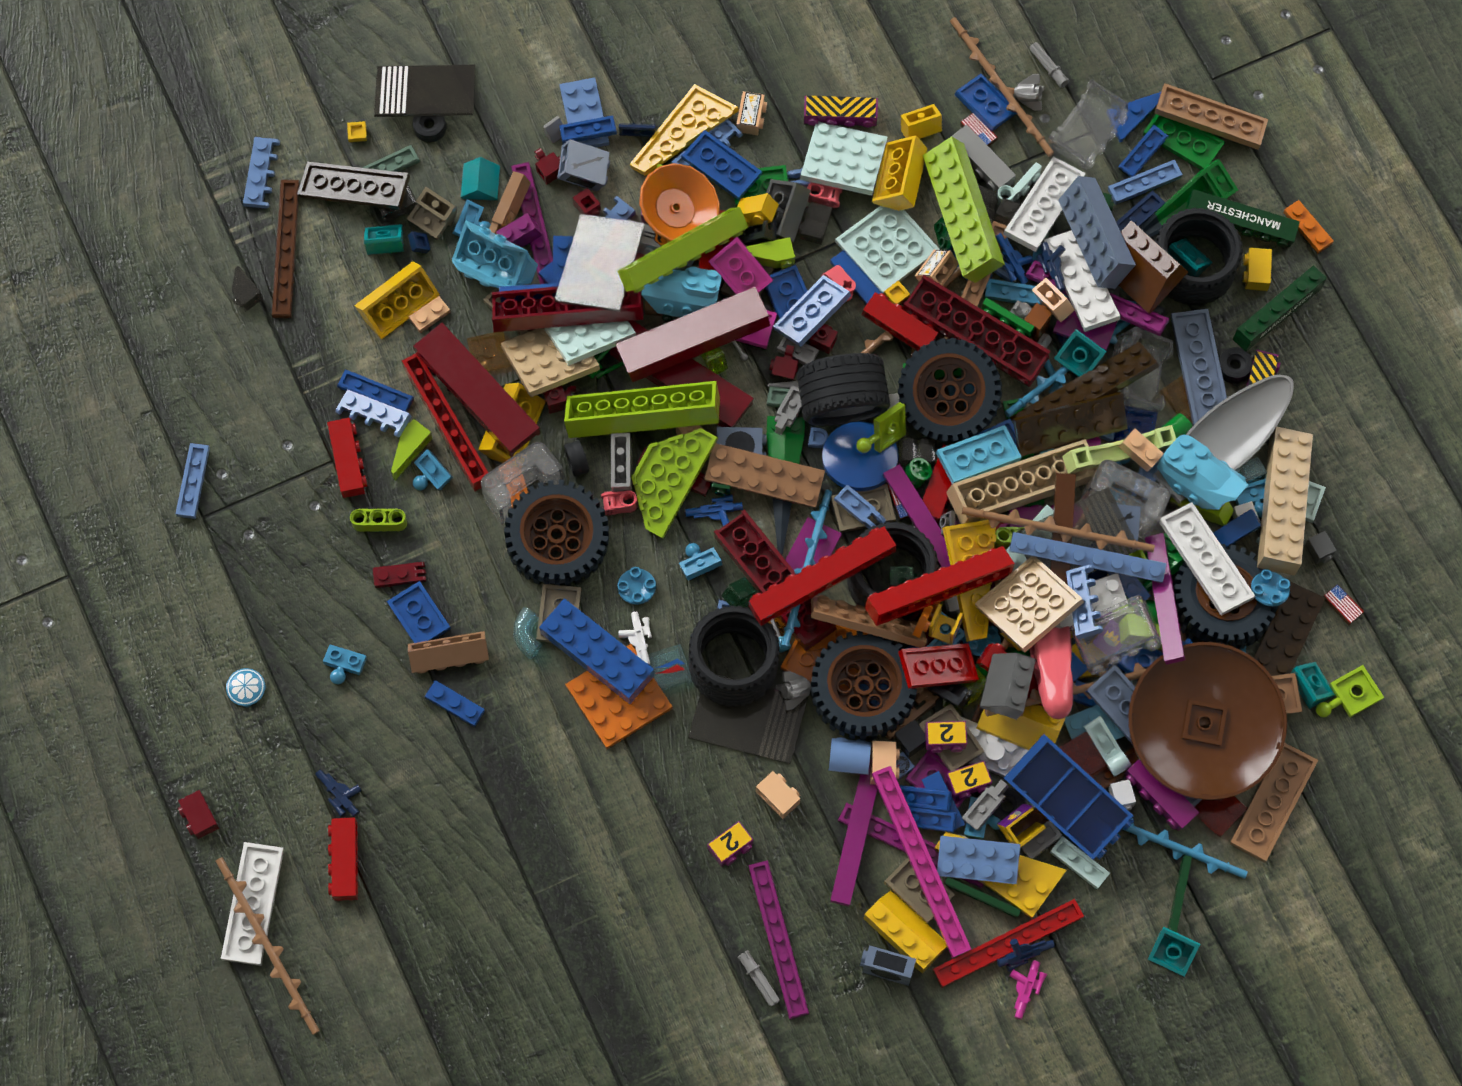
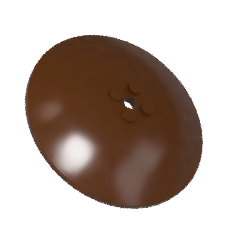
(1243, 715)

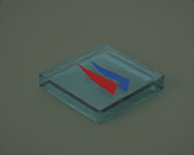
(670, 667)

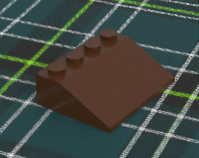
(1154, 271)

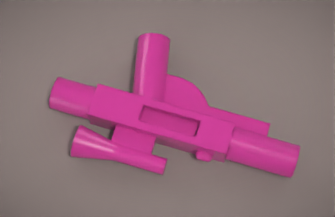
(1025, 985)

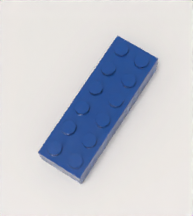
(597, 651)

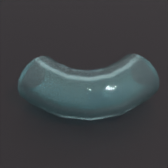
(523, 633)

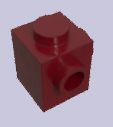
(824, 338)

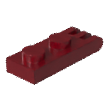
(399, 574)

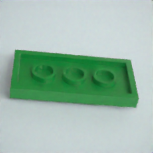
(1188, 142)

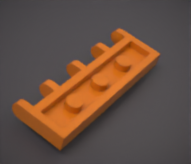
(923, 623)

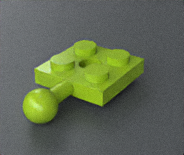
(887, 430)
(1351, 703)

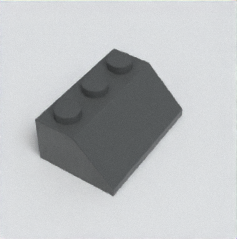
(792, 203)
(1007, 684)

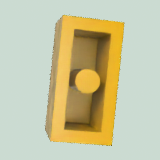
(921, 122)
(758, 209)
(1257, 269)

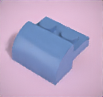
(849, 755)

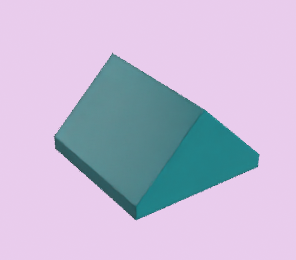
(480, 180)
(384, 239)
(1189, 257)
(1079, 354)
(1312, 684)
(1173, 951)

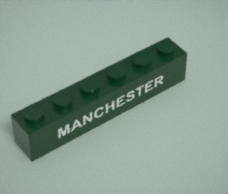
(1248, 219)
(1279, 308)

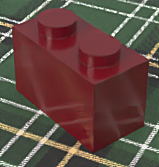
(198, 815)

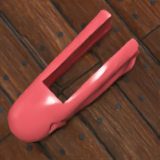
(1054, 672)

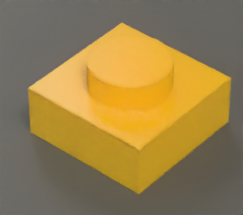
(357, 131)
(897, 293)

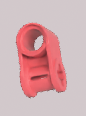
(825, 195)
(839, 276)
(617, 502)

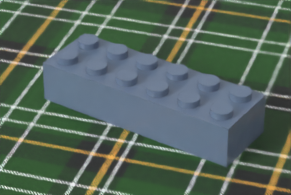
(1096, 232)

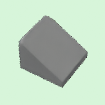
(552, 129)

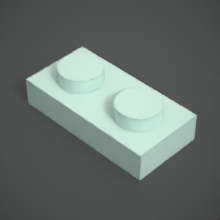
(1314, 498)

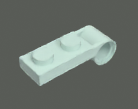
(1022, 186)
(1107, 746)

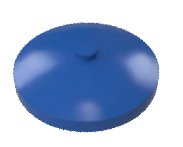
(849, 466)

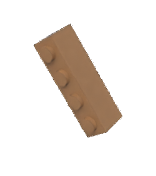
(448, 652)

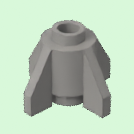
(1029, 92)
(794, 689)

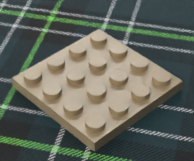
(541, 364)
(1029, 603)

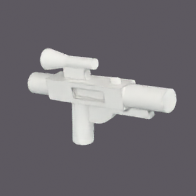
(636, 636)

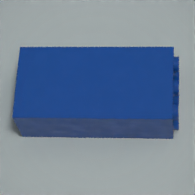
(1069, 797)

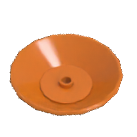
(678, 187)

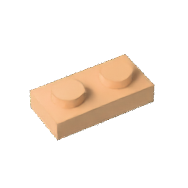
(429, 314)

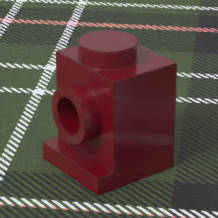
(585, 199)

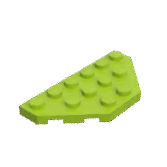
(667, 476)

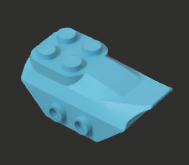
(492, 258)
(683, 291)
(1199, 475)

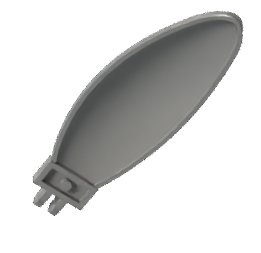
(1241, 423)

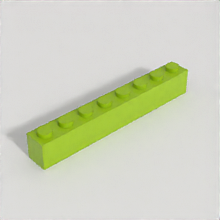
(682, 249)

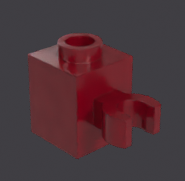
(547, 166)
(785, 366)
(557, 398)

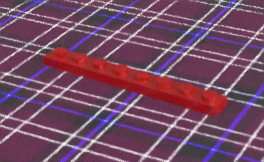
(1000, 946)

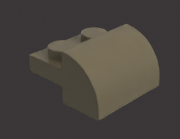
(432, 213)

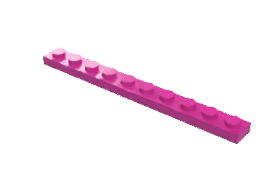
(921, 861)

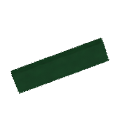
(1179, 893)
(982, 897)

